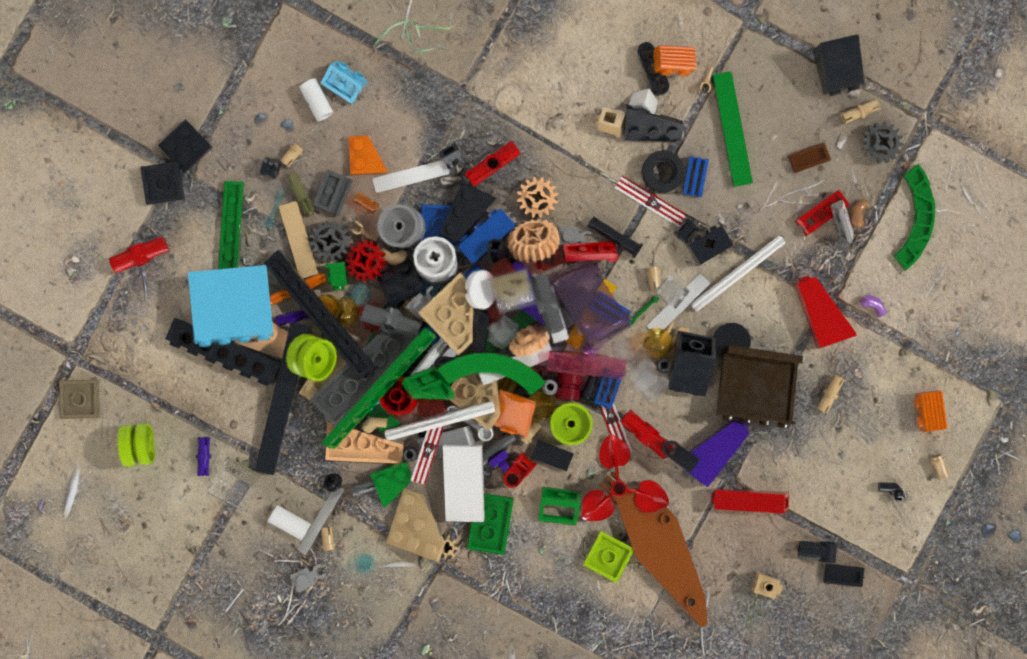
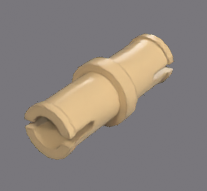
(860, 111)
(830, 394)

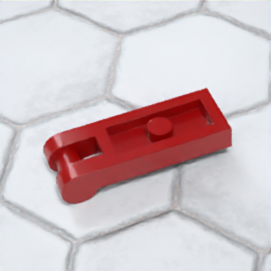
(820, 213)
(590, 252)

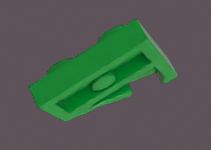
(428, 385)
(391, 481)

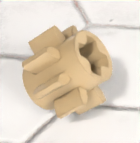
(451, 543)

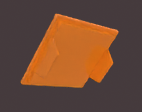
(515, 413)

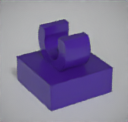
(500, 460)

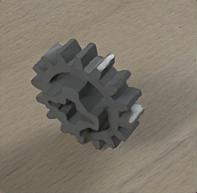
(887, 148)
(332, 231)

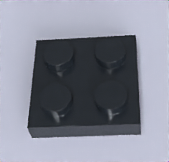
(185, 145)
(162, 183)
(400, 282)

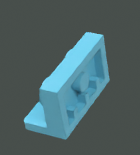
(344, 81)

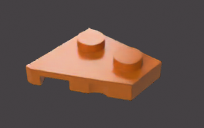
(364, 157)

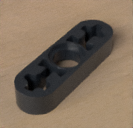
(642, 57)

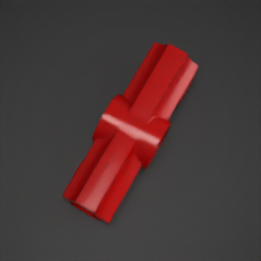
(502, 156)
(139, 255)
(645, 433)

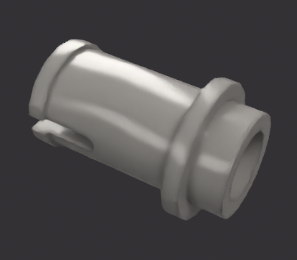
(551, 383)

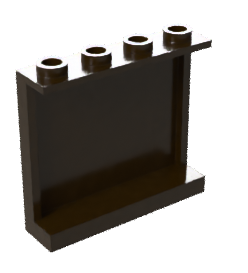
(757, 386)

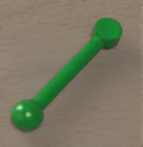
(654, 299)

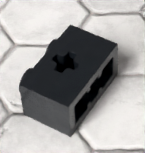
(717, 236)

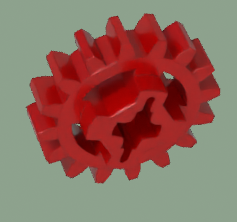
(373, 263)

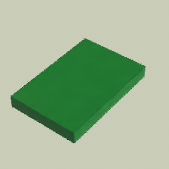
(493, 532)

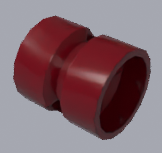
(568, 386)

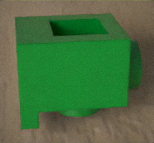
(337, 276)

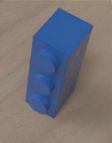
(476, 244)

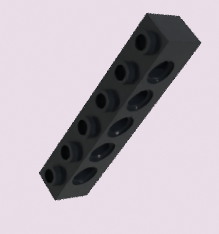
(270, 366)

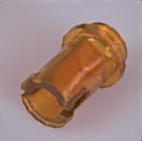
(366, 203)

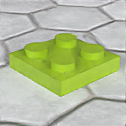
(608, 556)

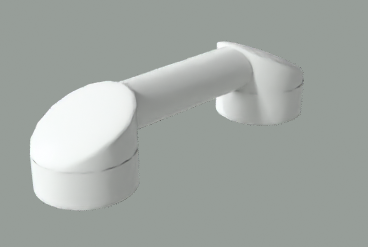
(483, 433)

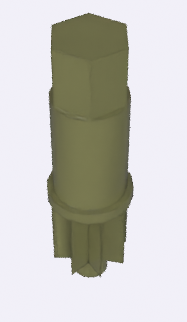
(301, 194)

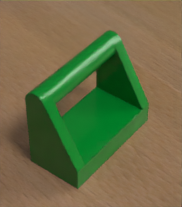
(559, 497)

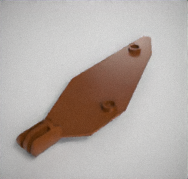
(662, 551)

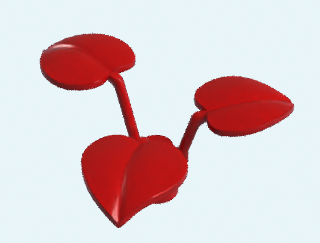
(597, 505)

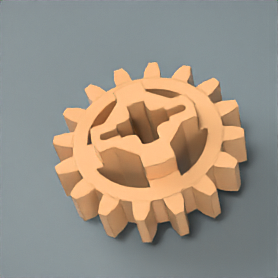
(535, 205)
(529, 340)

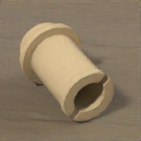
(291, 154)
(653, 276)
(534, 427)
(940, 466)
(327, 539)

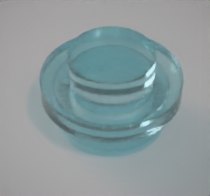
(361, 294)
(365, 563)

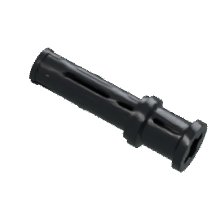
(623, 241)

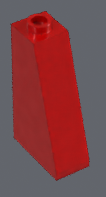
(822, 314)
(751, 500)

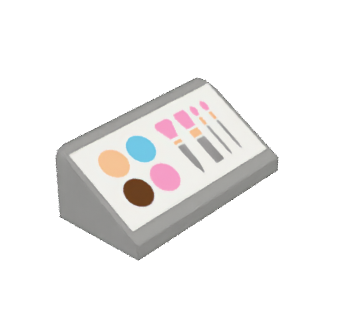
(842, 221)

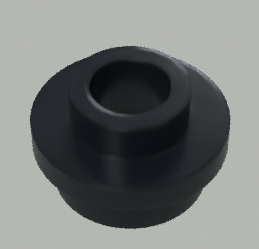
(333, 482)

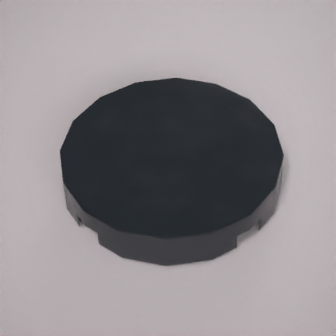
(731, 334)

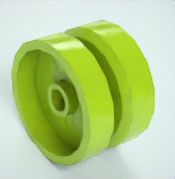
(311, 357)
(560, 427)
(136, 444)

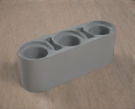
(457, 436)

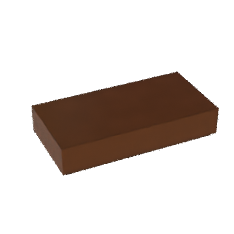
(809, 158)

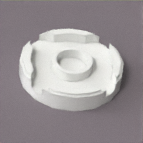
(479, 289)

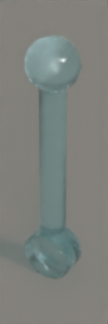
(269, 223)

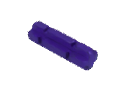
(290, 317)

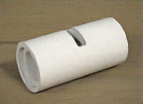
(317, 101)
(289, 522)

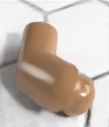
(856, 213)

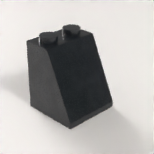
(840, 65)
(692, 363)

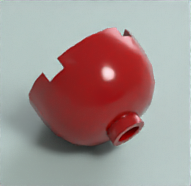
(397, 400)

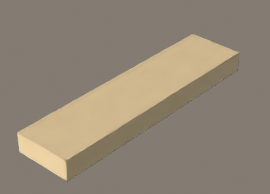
(298, 239)

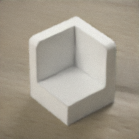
(644, 100)

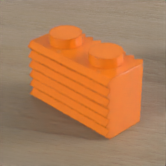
(674, 60)
(930, 411)

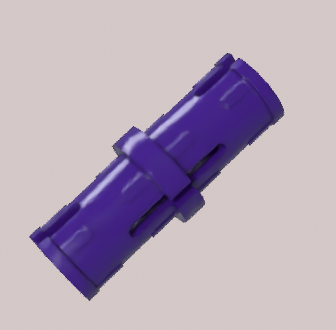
(203, 456)

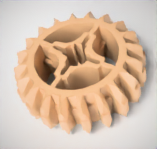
(533, 240)

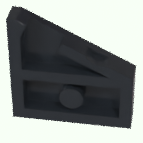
(479, 331)

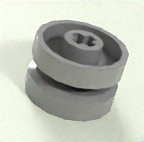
(390, 226)

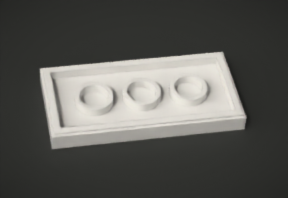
(463, 483)

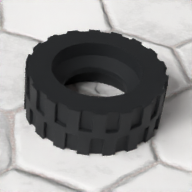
(677, 171)

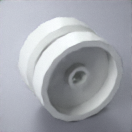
(438, 271)

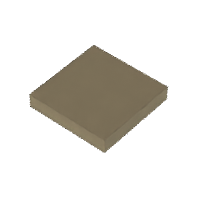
(79, 399)

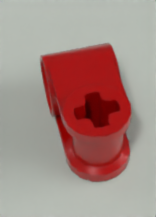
(519, 470)

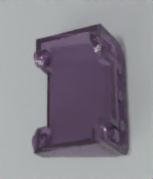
(591, 305)

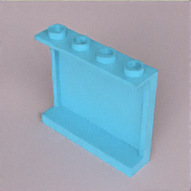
(230, 305)

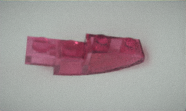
(586, 363)

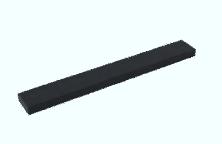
(319, 314)
(279, 408)

